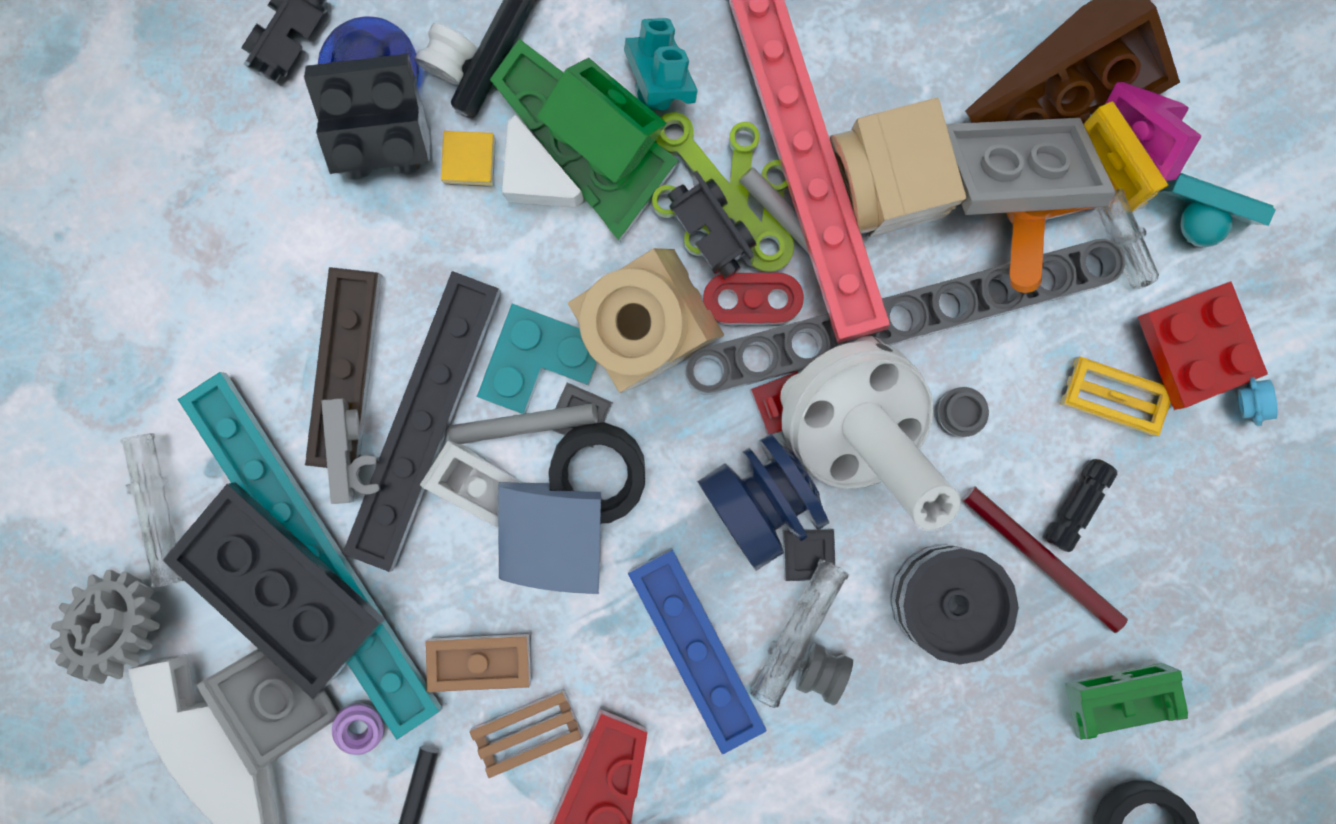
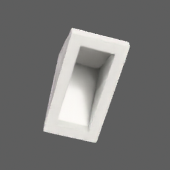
(532, 173)

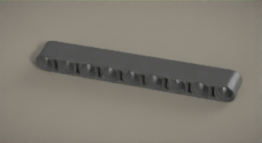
(923, 303)

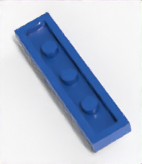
(697, 651)

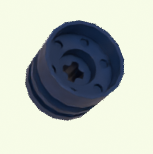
(764, 501)

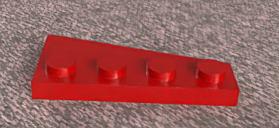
(605, 774)

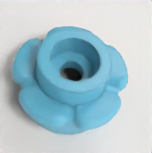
(1258, 401)

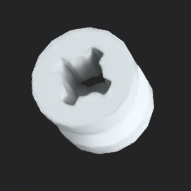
(445, 53)

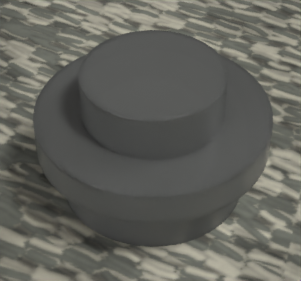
(963, 412)

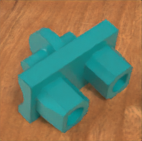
(659, 65)

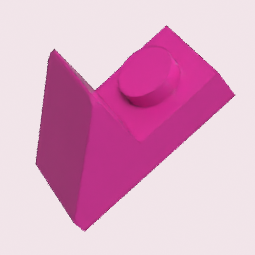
(1157, 126)

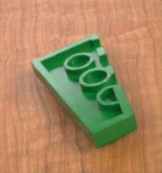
(526, 83)

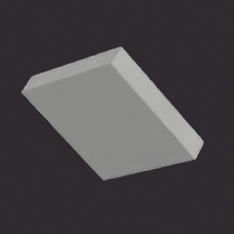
(263, 709)

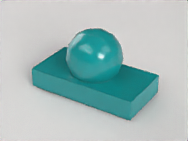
(1212, 210)

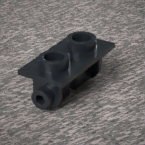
(271, 43)
(704, 207)

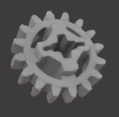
(105, 626)

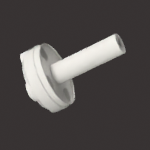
(868, 427)

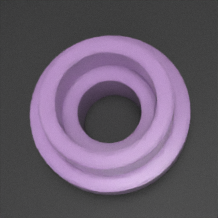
(357, 743)

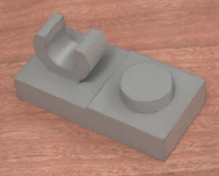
(340, 429)

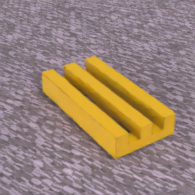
(1124, 156)
(1077, 383)

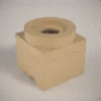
(899, 168)
(644, 319)

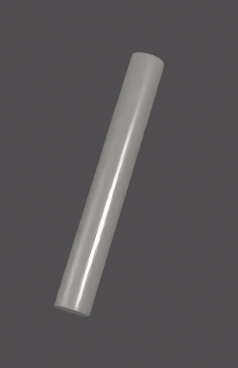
(773, 203)
(523, 424)

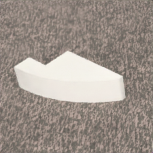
(197, 747)

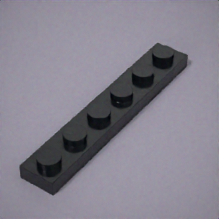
(422, 421)

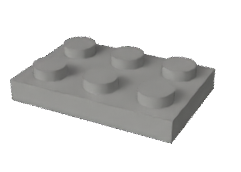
(1028, 166)

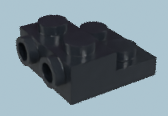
(369, 115)

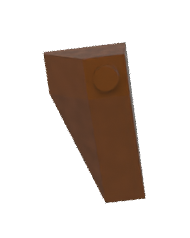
(1082, 63)

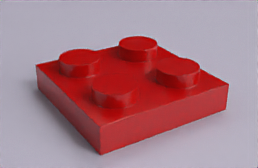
(1202, 345)

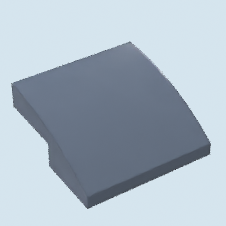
(549, 537)

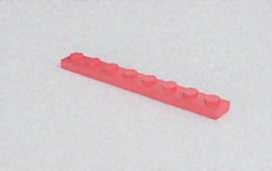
(810, 169)

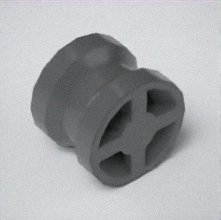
(825, 674)

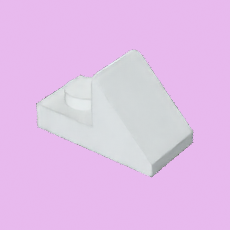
(467, 481)

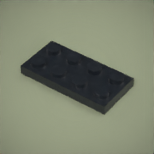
(273, 589)

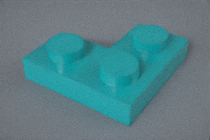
(526, 348)

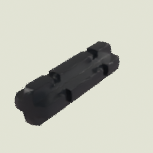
(1081, 505)

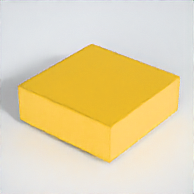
(468, 158)

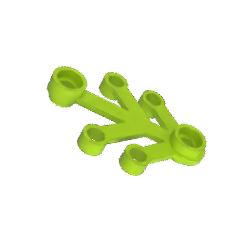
(735, 192)

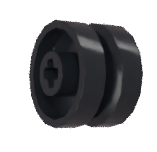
(983, 595)

